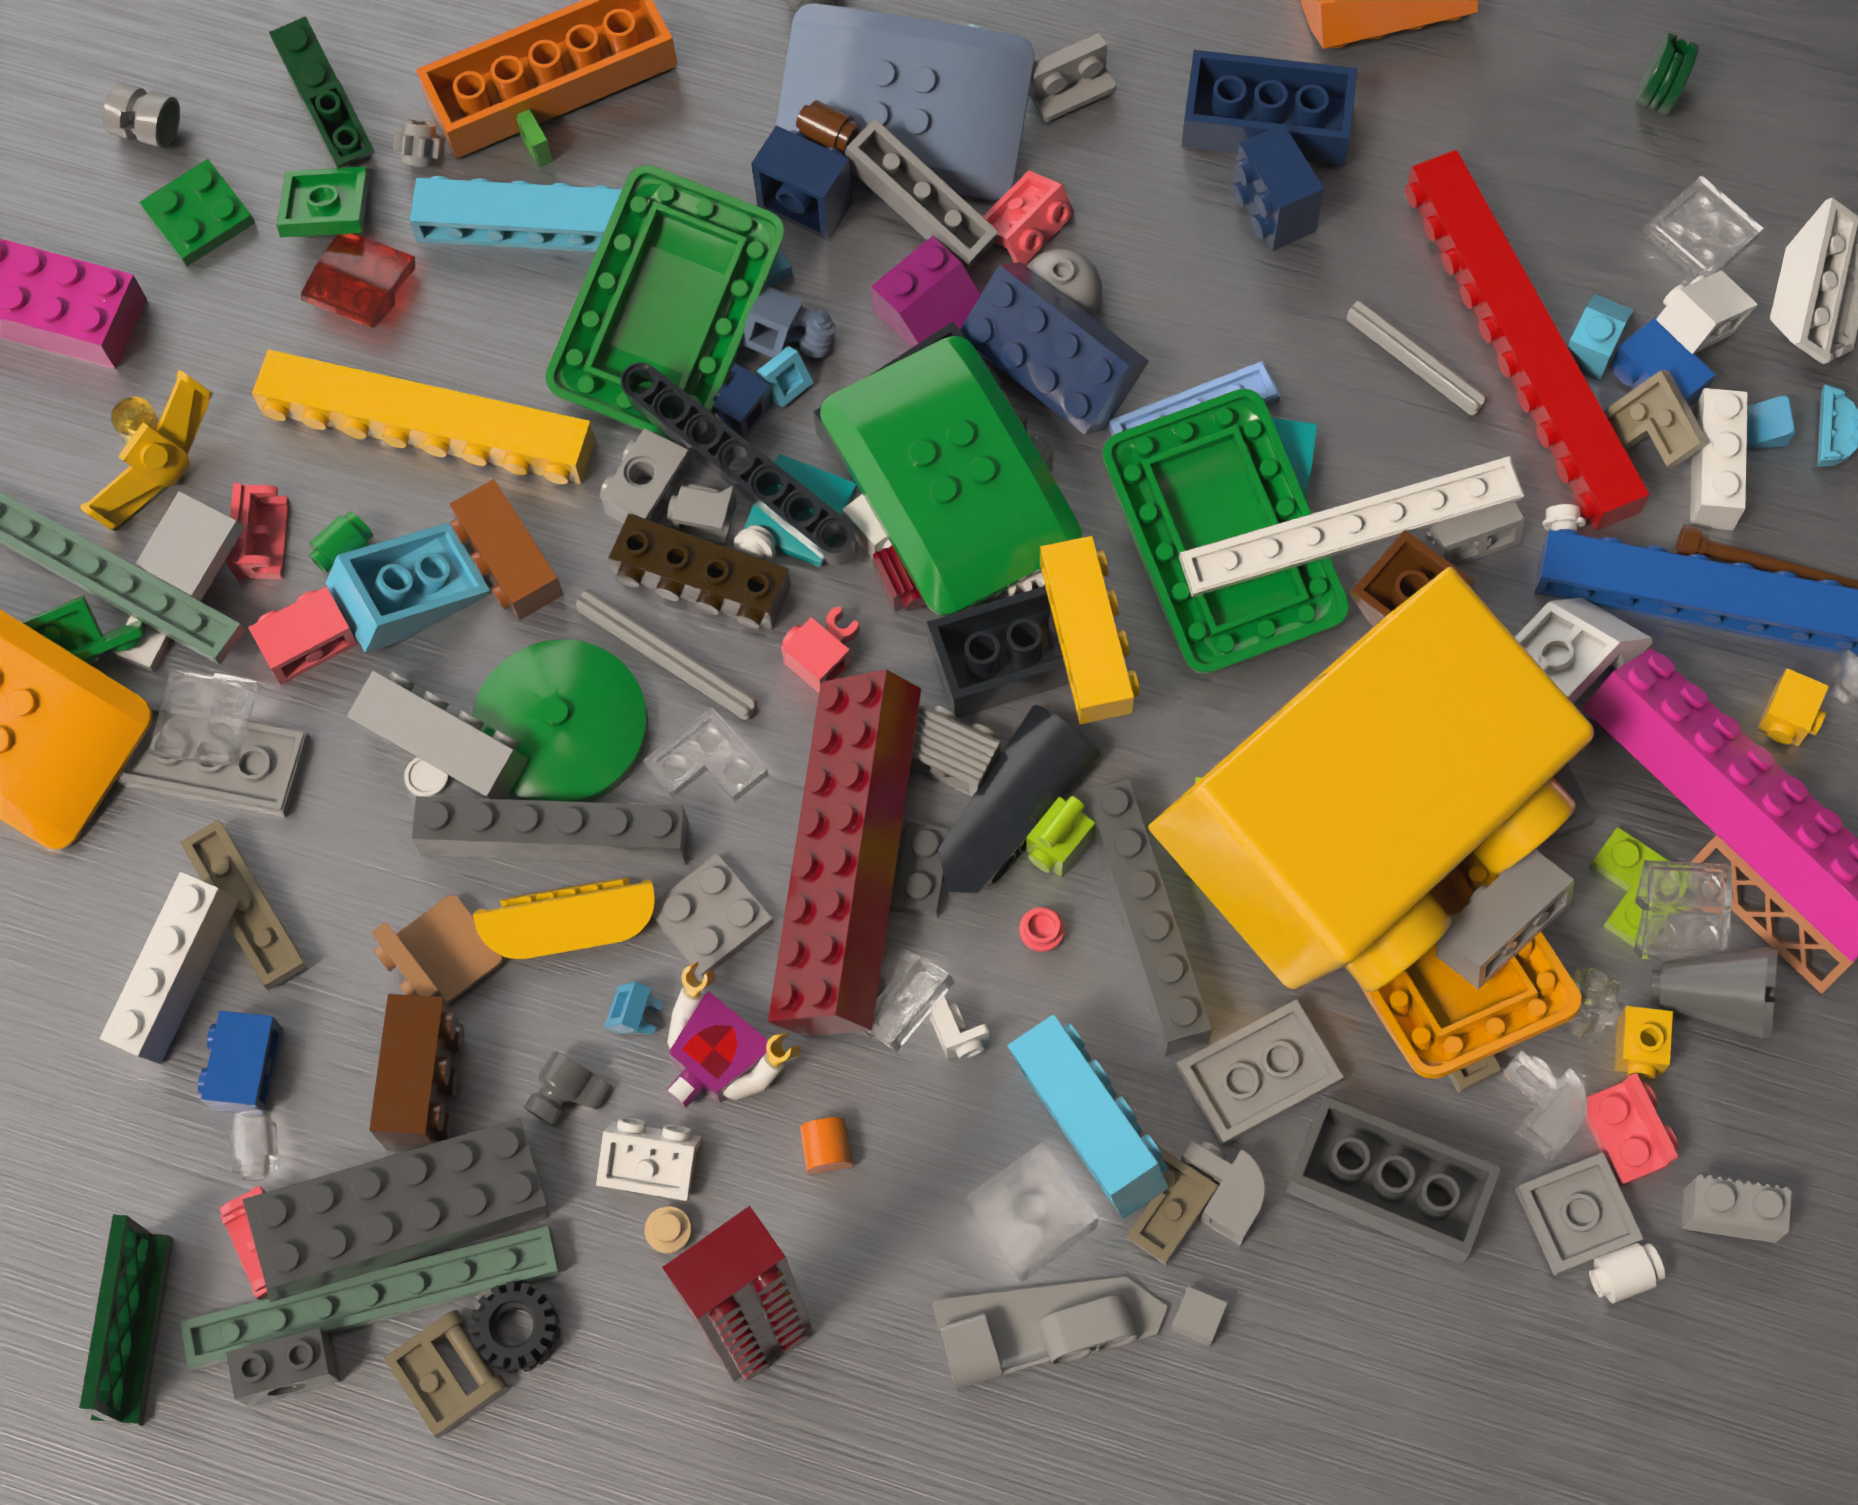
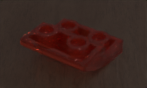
(358, 278)

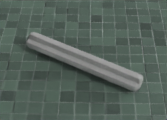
(1416, 357)

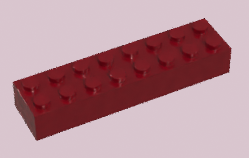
(845, 855)
(740, 1295)

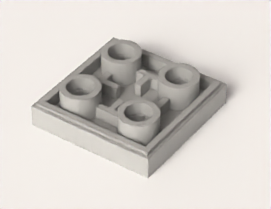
(189, 545)

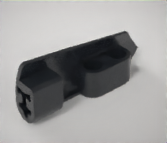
(1024, 782)

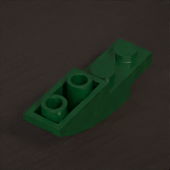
(321, 92)

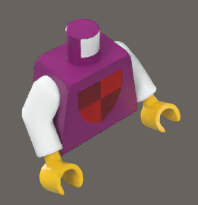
(718, 1047)

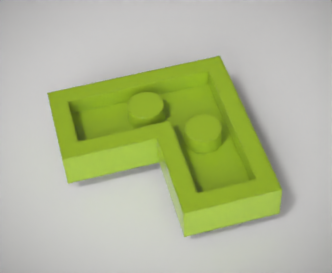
(1622, 863)

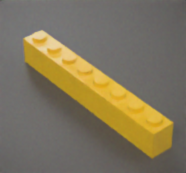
(424, 417)

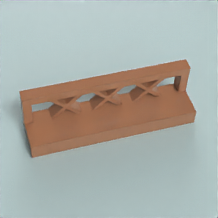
(1767, 930)

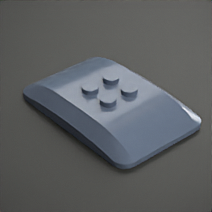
(934, 85)

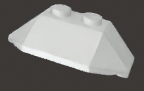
(1819, 284)

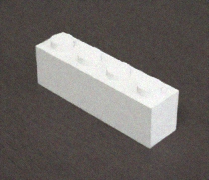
(169, 968)

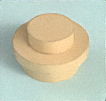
(667, 1230)

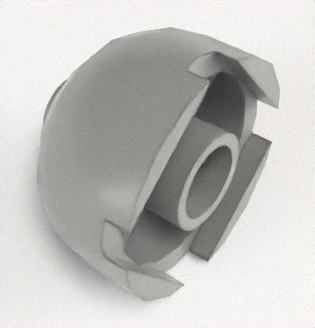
(1072, 276)

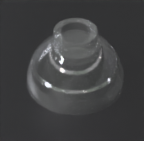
(1845, 678)

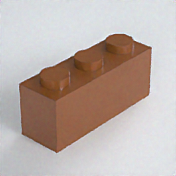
(504, 550)

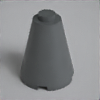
(1722, 989)

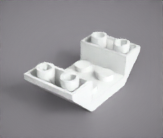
(1578, 642)

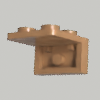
(437, 952)

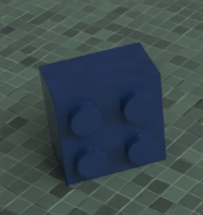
(802, 181)
(1277, 187)

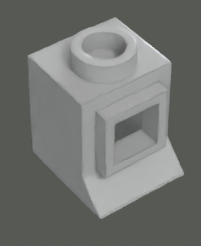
(703, 512)

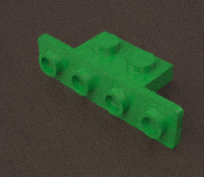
(76, 630)

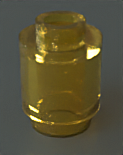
(129, 416)

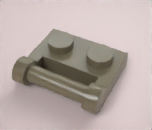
(432, 1383)

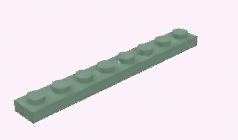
(117, 581)
(374, 1295)

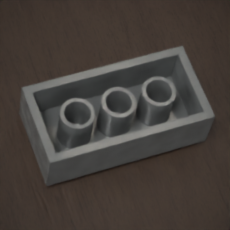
(1393, 1180)

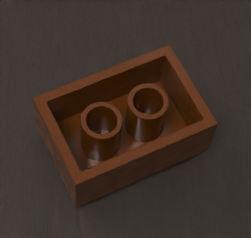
(416, 1072)

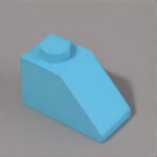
(1598, 335)

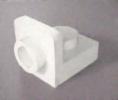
(947, 1025)

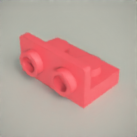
(1029, 215)
(1631, 1130)

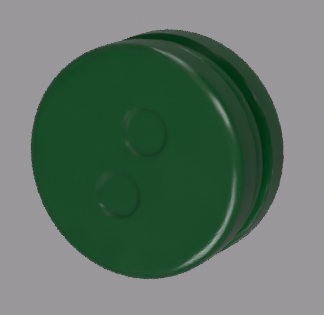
(1666, 74)

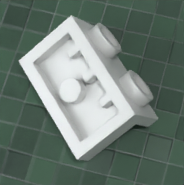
(648, 1158)

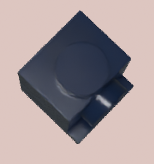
(742, 401)

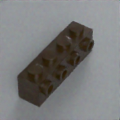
(699, 572)

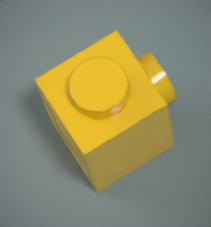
(1794, 709)
(1643, 1042)

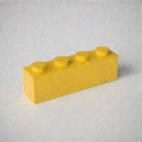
(1087, 629)

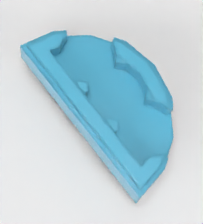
(1836, 427)

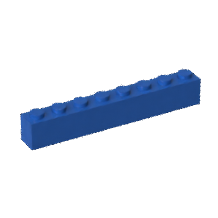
(1699, 591)

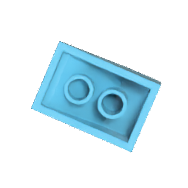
(404, 585)

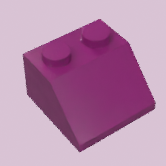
(924, 293)

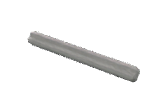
(667, 654)

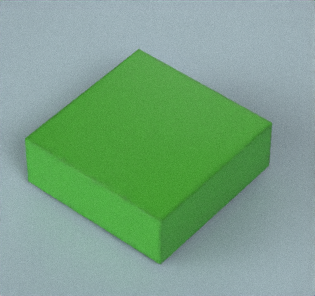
(534, 138)

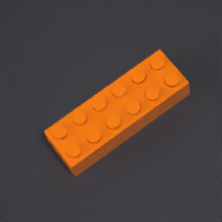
(545, 68)

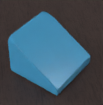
(1770, 423)

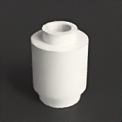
(1627, 1272)

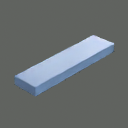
(1252, 377)

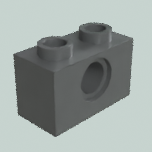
(283, 1367)

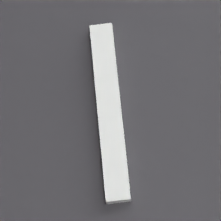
(1350, 526)

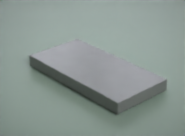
(259, 783)

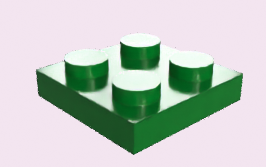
(323, 202)
(197, 212)

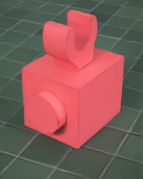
(817, 652)

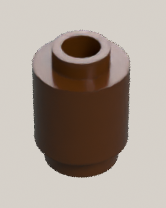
(827, 126)

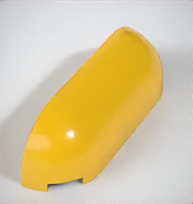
(566, 918)

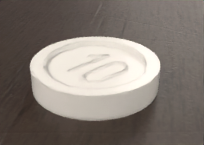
(425, 779)

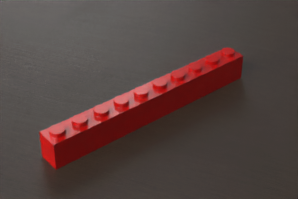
(1526, 341)

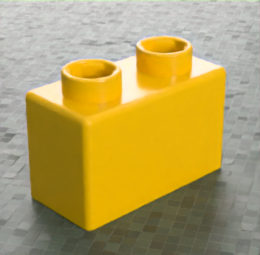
(1377, 787)

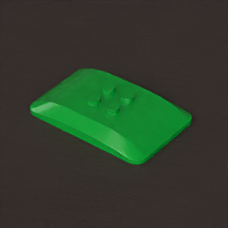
(665, 292)
(949, 474)
(1207, 480)

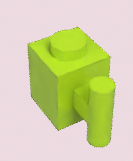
(1060, 836)

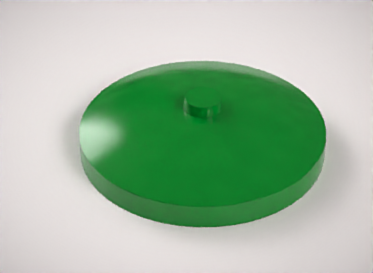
(573, 716)

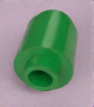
(339, 537)

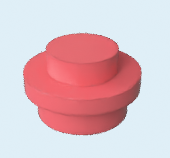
(1041, 929)

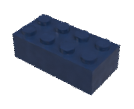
(1246, 95)
(1053, 347)

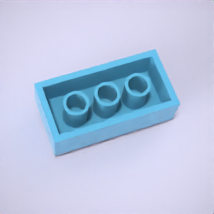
(1084, 1109)

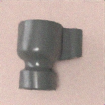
(563, 1082)

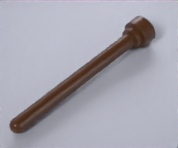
(1693, 541)

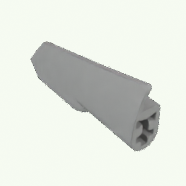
(1037, 1325)

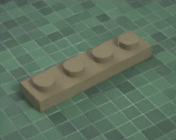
(254, 919)

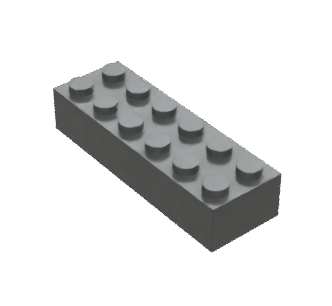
(395, 1209)

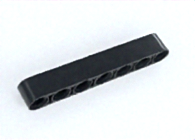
(729, 446)

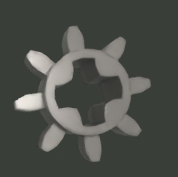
(418, 142)

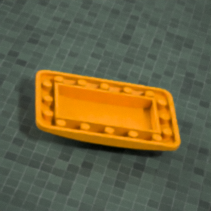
(60, 735)
(1449, 1023)

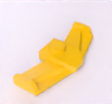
(154, 457)

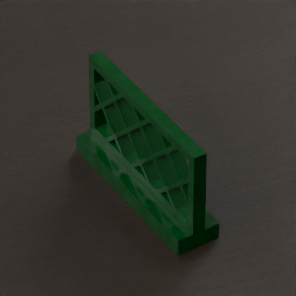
(126, 1323)

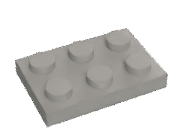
(1259, 1072)

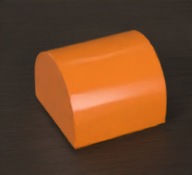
(826, 1145)

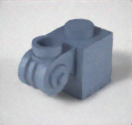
(782, 319)

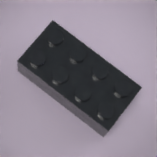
(997, 652)

